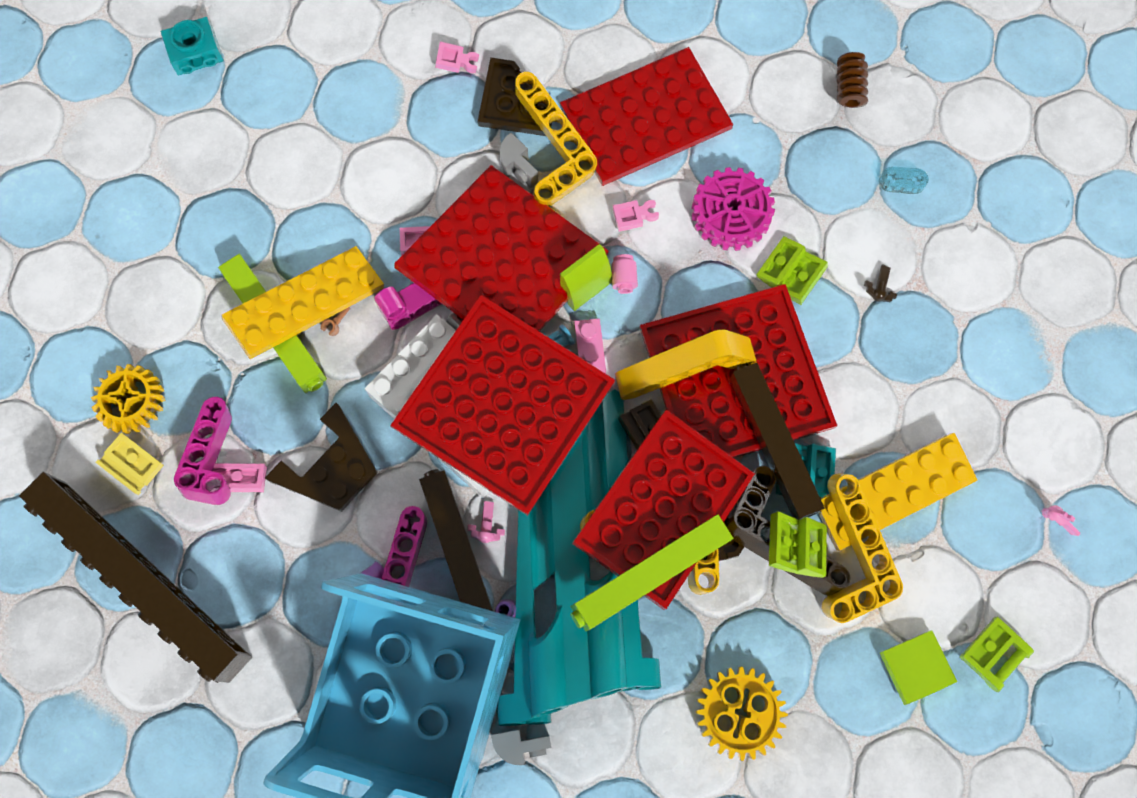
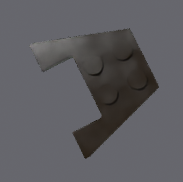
(337, 473)

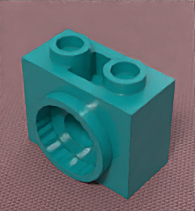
(192, 45)

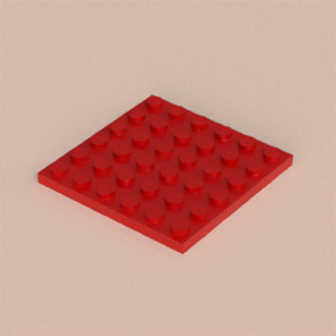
(498, 247)
(782, 353)
(503, 404)

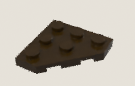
(500, 104)

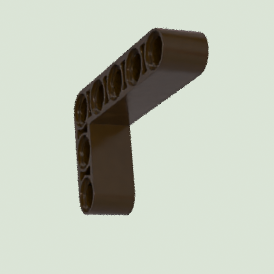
(755, 526)

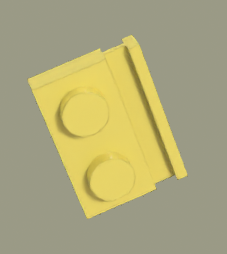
(129, 463)

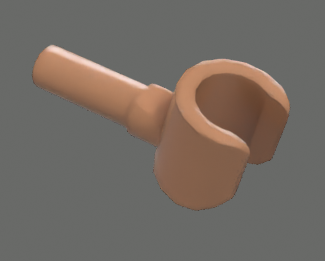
(336, 320)

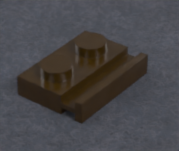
(640, 421)

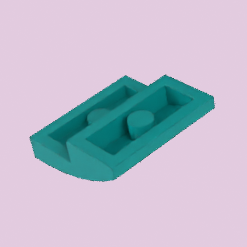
(819, 464)

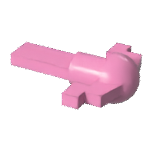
(1057, 514)
(485, 534)

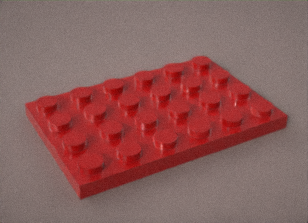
(647, 115)
(660, 496)

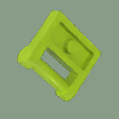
(990, 647)

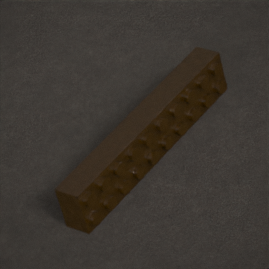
(135, 578)

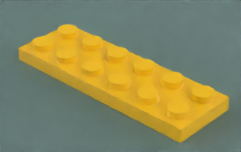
(302, 302)
(905, 486)

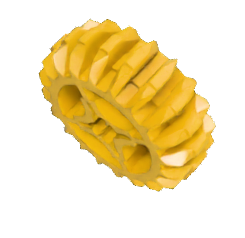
(125, 382)

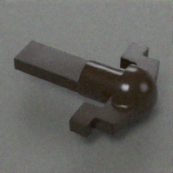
(879, 293)

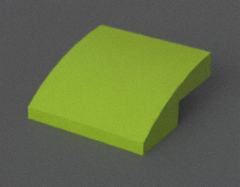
(794, 267)
(586, 277)
(798, 545)
(918, 667)

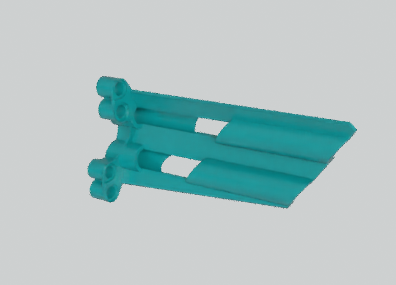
(566, 660)

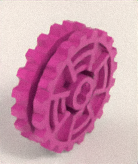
(714, 211)

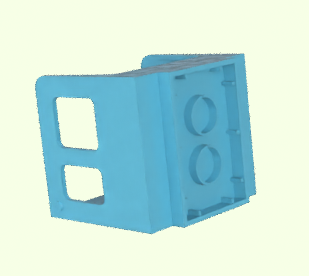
(401, 694)

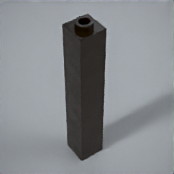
(776, 441)
(454, 539)

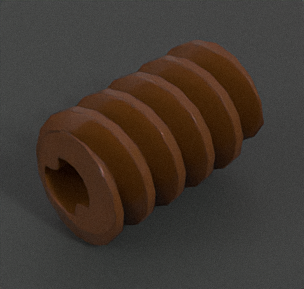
(852, 80)

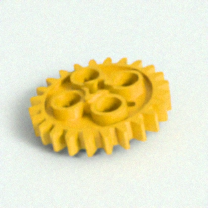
(766, 721)

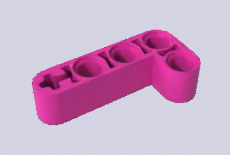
(404, 306)
(215, 420)
(405, 559)

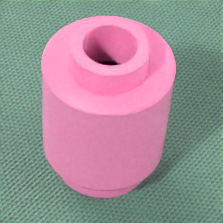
(624, 273)

